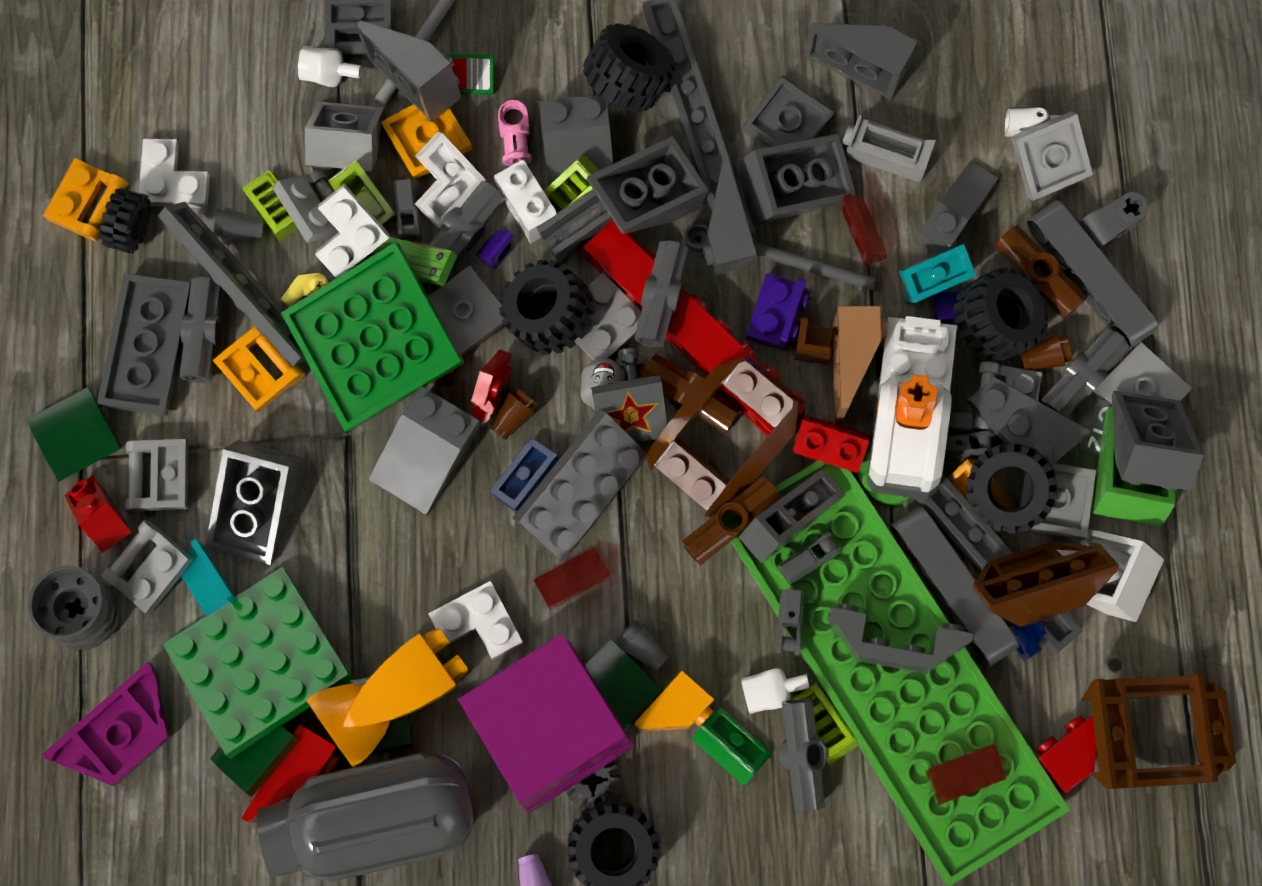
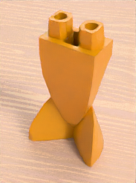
(405, 682)

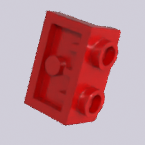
(831, 443)

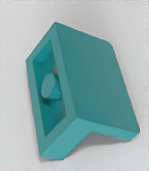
(936, 273)
(206, 580)

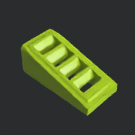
(585, 168)
(285, 226)
(845, 745)

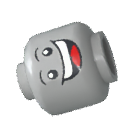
(599, 373)

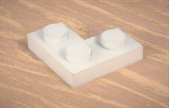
(454, 177)
(162, 180)
(357, 233)
(482, 612)

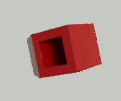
(97, 513)
(1071, 756)

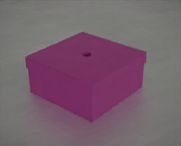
(545, 723)

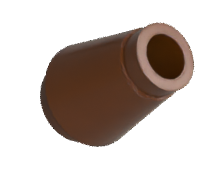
(1047, 353)
(514, 413)

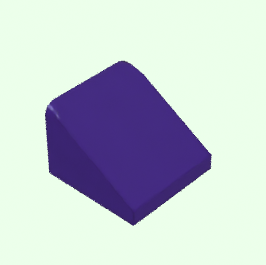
(496, 248)
(944, 306)

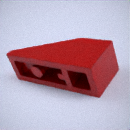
(307, 759)

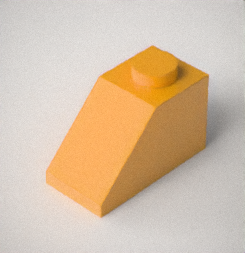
(677, 707)

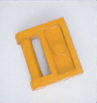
(76, 196)
(250, 376)

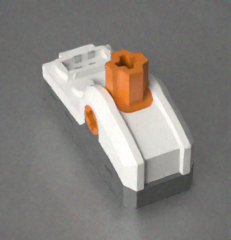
(912, 408)

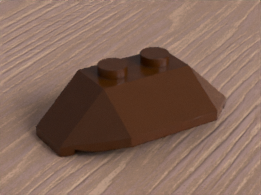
(1044, 580)

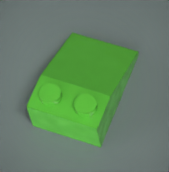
(1122, 499)

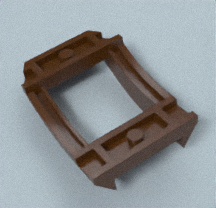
(695, 474)
(1115, 737)

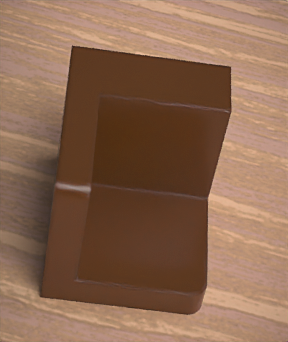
(813, 343)

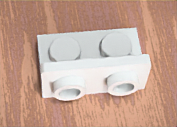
(524, 198)

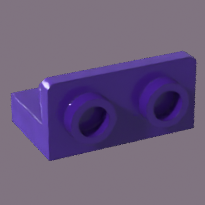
(776, 310)

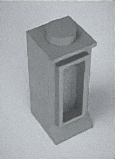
(888, 149)

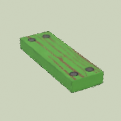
(428, 262)

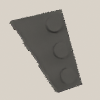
(1025, 420)

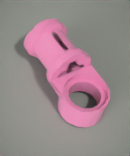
(514, 133)

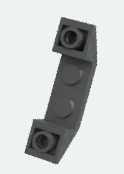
(850, 627)

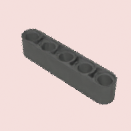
(1092, 273)
(953, 585)

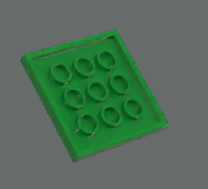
(372, 337)
(256, 662)

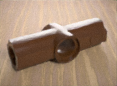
(1024, 255)
(679, 387)
(714, 535)

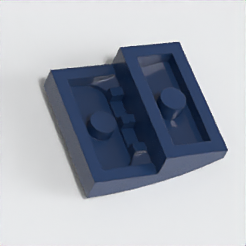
(524, 475)

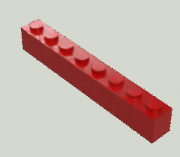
(691, 329)

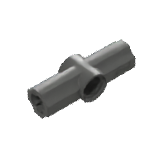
(466, 224)
(661, 294)
(200, 330)
(1086, 372)
(803, 754)

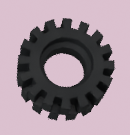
(125, 220)

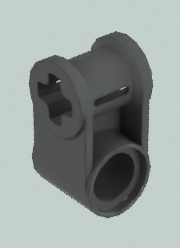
(1111, 222)

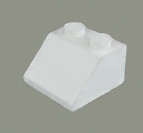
(1131, 584)

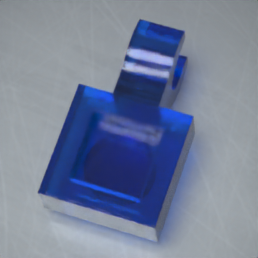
(1028, 639)

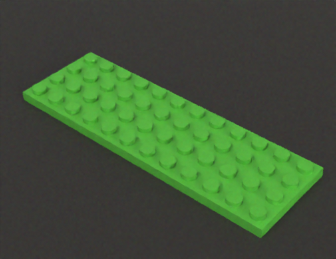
(900, 715)

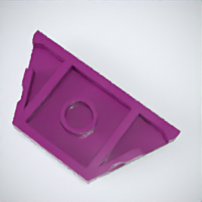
(116, 732)

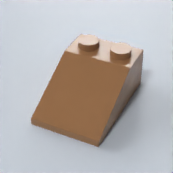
(855, 340)

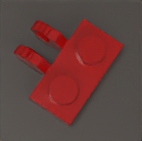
(489, 384)

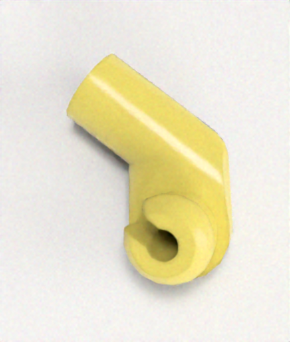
(303, 286)

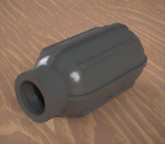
(368, 819)

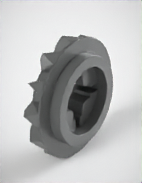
(605, 791)

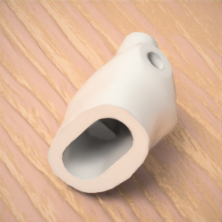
(325, 66)
(1022, 119)
(770, 689)

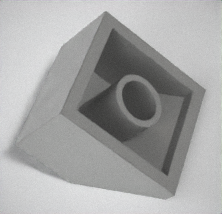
(343, 134)

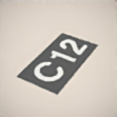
(1093, 440)

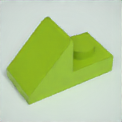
(364, 190)

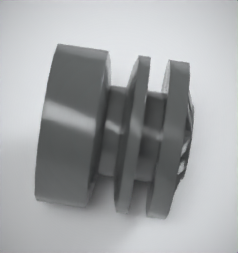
(58, 597)

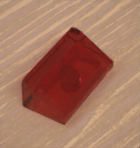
(862, 229)
(572, 578)
(966, 774)

